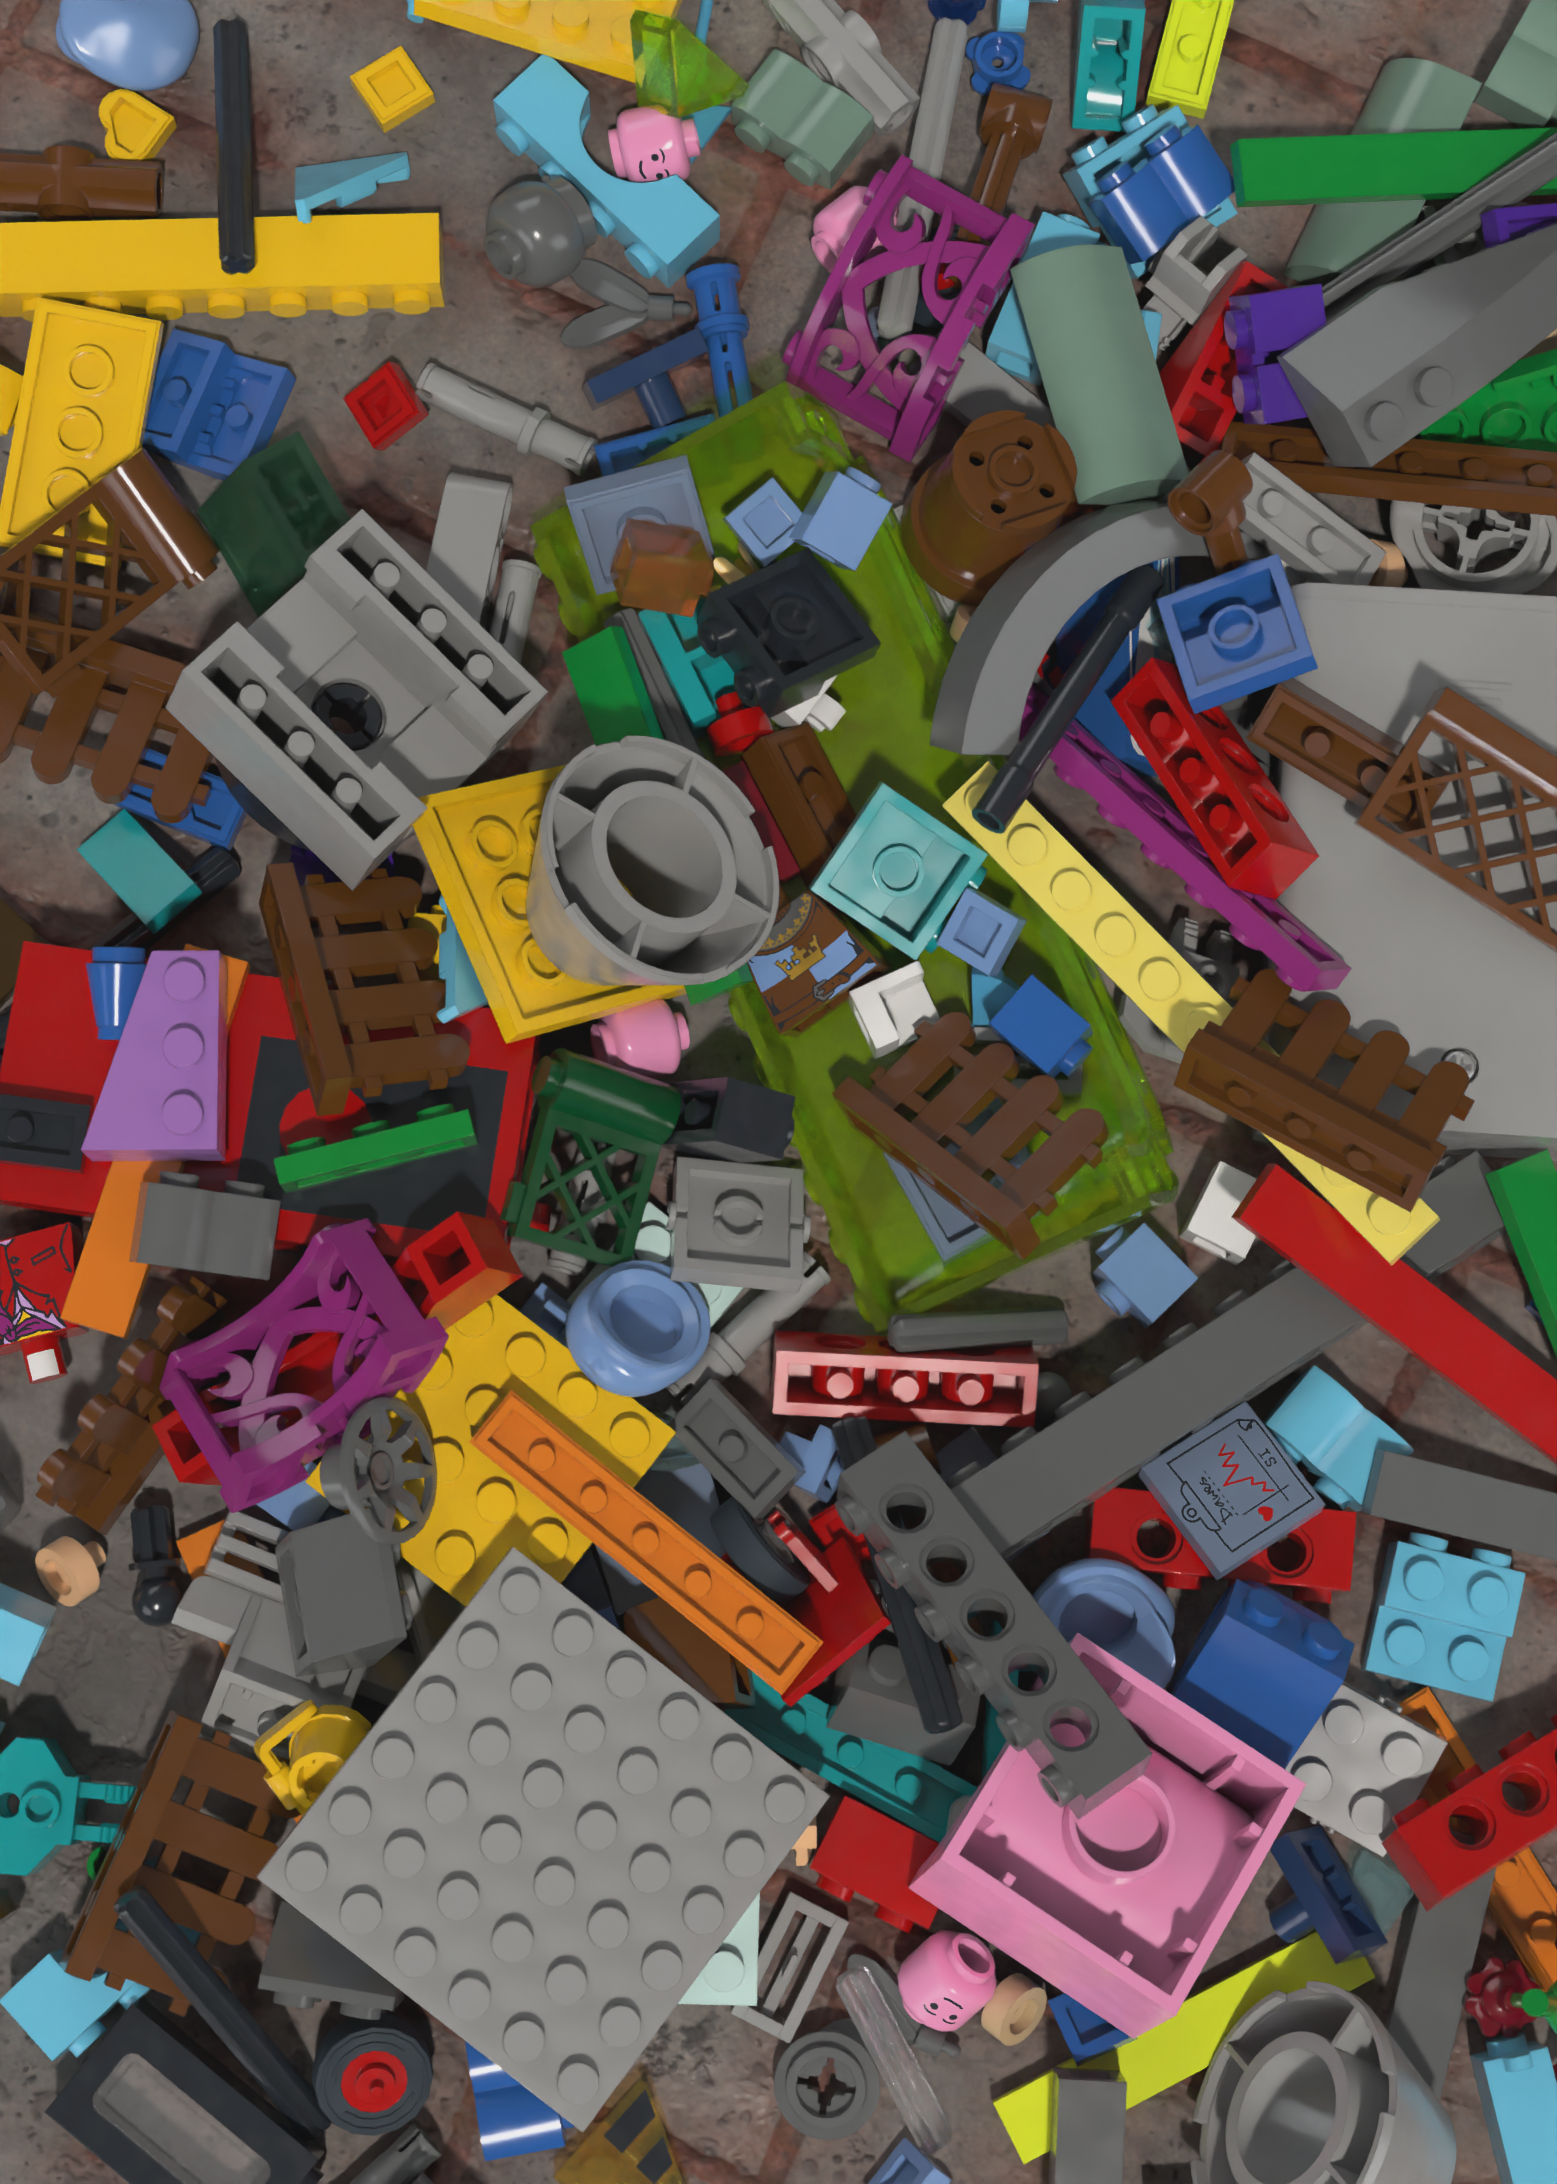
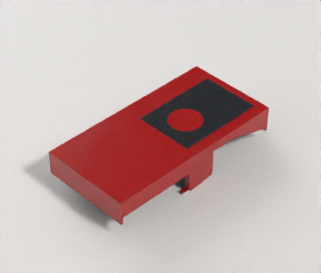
(58, 1057)

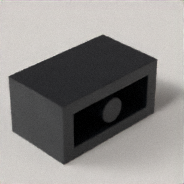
(732, 1121)

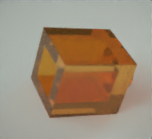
(661, 568)

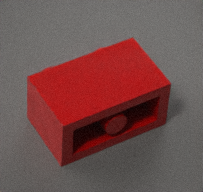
(875, 1858)

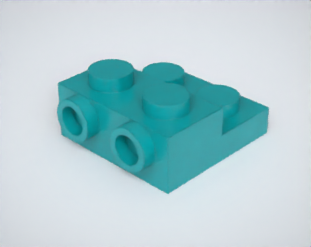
(899, 872)

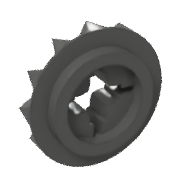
(801, 2100)

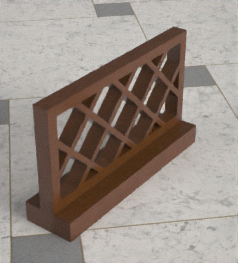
(1500, 751)

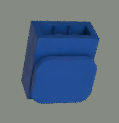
(1263, 1669)

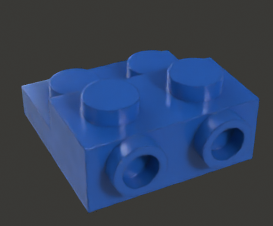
(1236, 633)

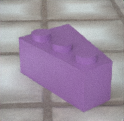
(169, 1067)

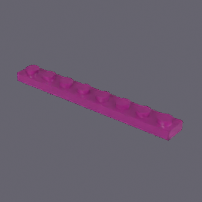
(1171, 843)

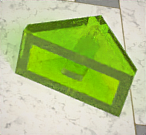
(676, 69)

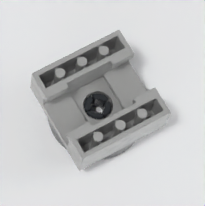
(366, 645)

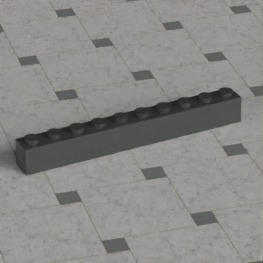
(1200, 1377)

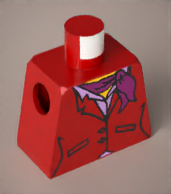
(33, 1292)

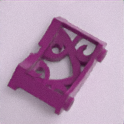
(983, 275)
(395, 1356)

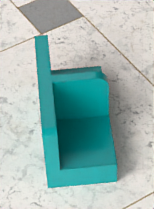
(689, 669)

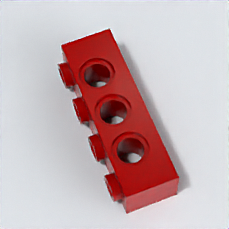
(1215, 783)
(869, 1379)
(1322, 1543)
(1442, 1866)

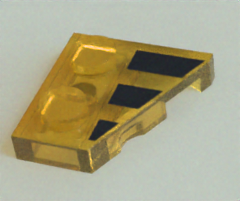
(625, 2146)

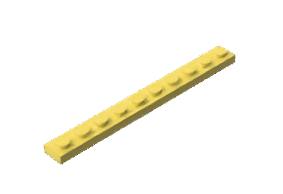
(1155, 981)

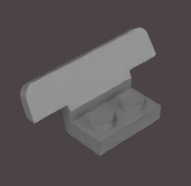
(259, 1672)

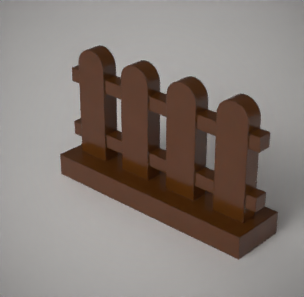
(147, 687)
(324, 1015)
(1308, 1114)
(966, 1175)
(117, 1435)
(180, 1828)

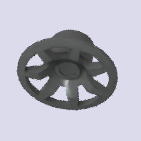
(373, 1471)

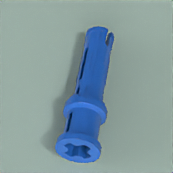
(722, 329)

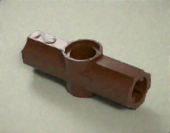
(76, 185)

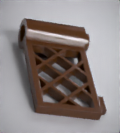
(157, 535)

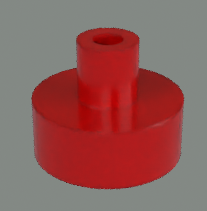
(737, 727)

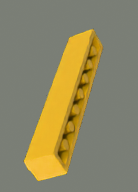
(176, 266)

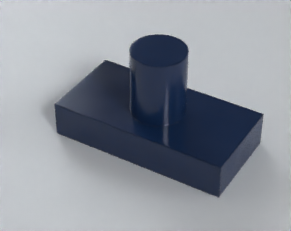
(650, 379)
(1322, 1898)

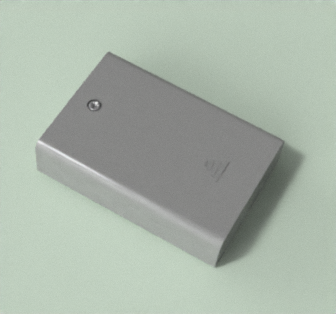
(1418, 948)

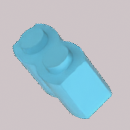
(1331, 1437)

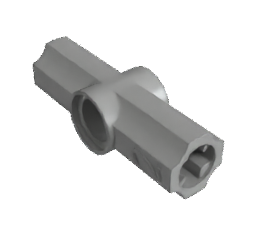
(849, 57)

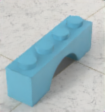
(657, 222)

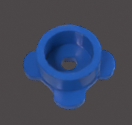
(1002, 46)

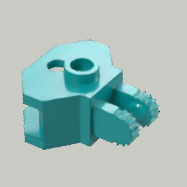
(50, 1805)

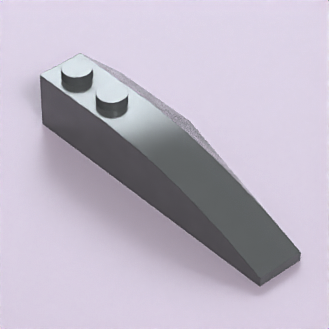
(1423, 346)

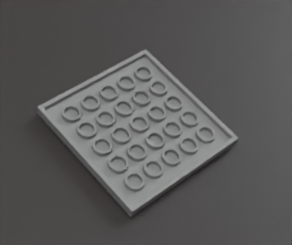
(544, 1838)

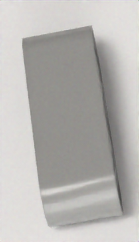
(470, 540)

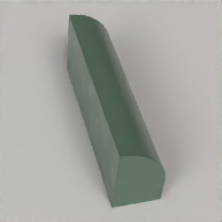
(1406, 98)
(1100, 373)

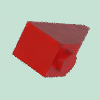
(1203, 367)

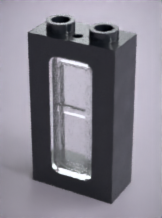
(177, 2115)

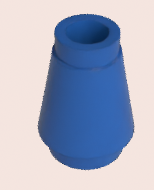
(113, 986)

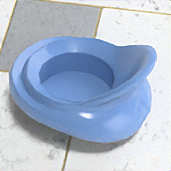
(130, 41)
(637, 1329)
(1115, 1611)

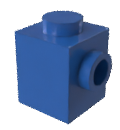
(1043, 1029)

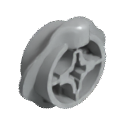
(1525, 572)

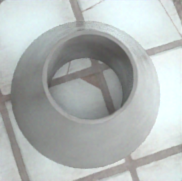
(677, 843)
(1318, 2097)

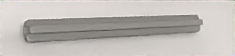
(928, 156)

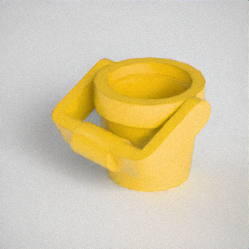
(317, 1749)

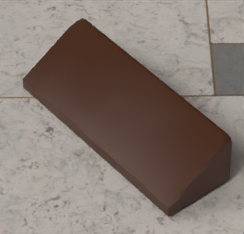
(1340, 751)
(801, 795)

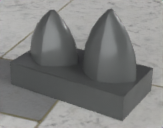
(736, 1449)

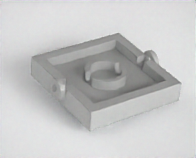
(737, 1225)
(1363, 1766)

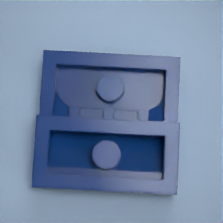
(212, 405)

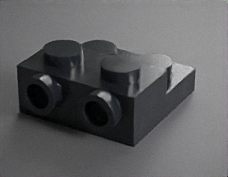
(784, 632)

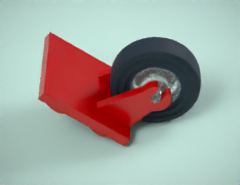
(829, 1600)

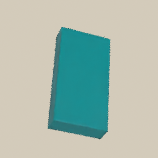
(139, 871)

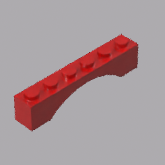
(444, 1275)

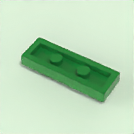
(374, 1148)

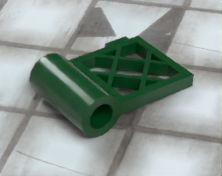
(602, 1106)

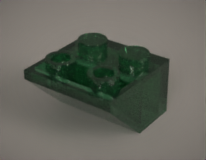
(273, 519)

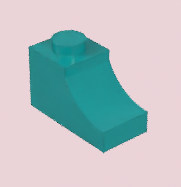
(1107, 63)

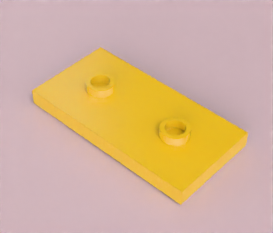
(76, 416)

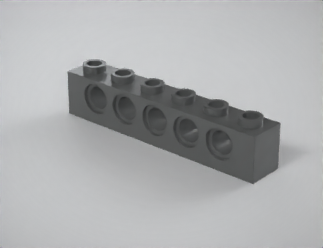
(904, 1480)

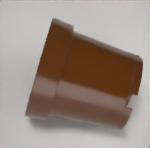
(948, 514)

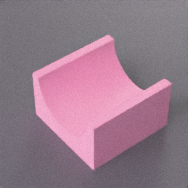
(1137, 1887)

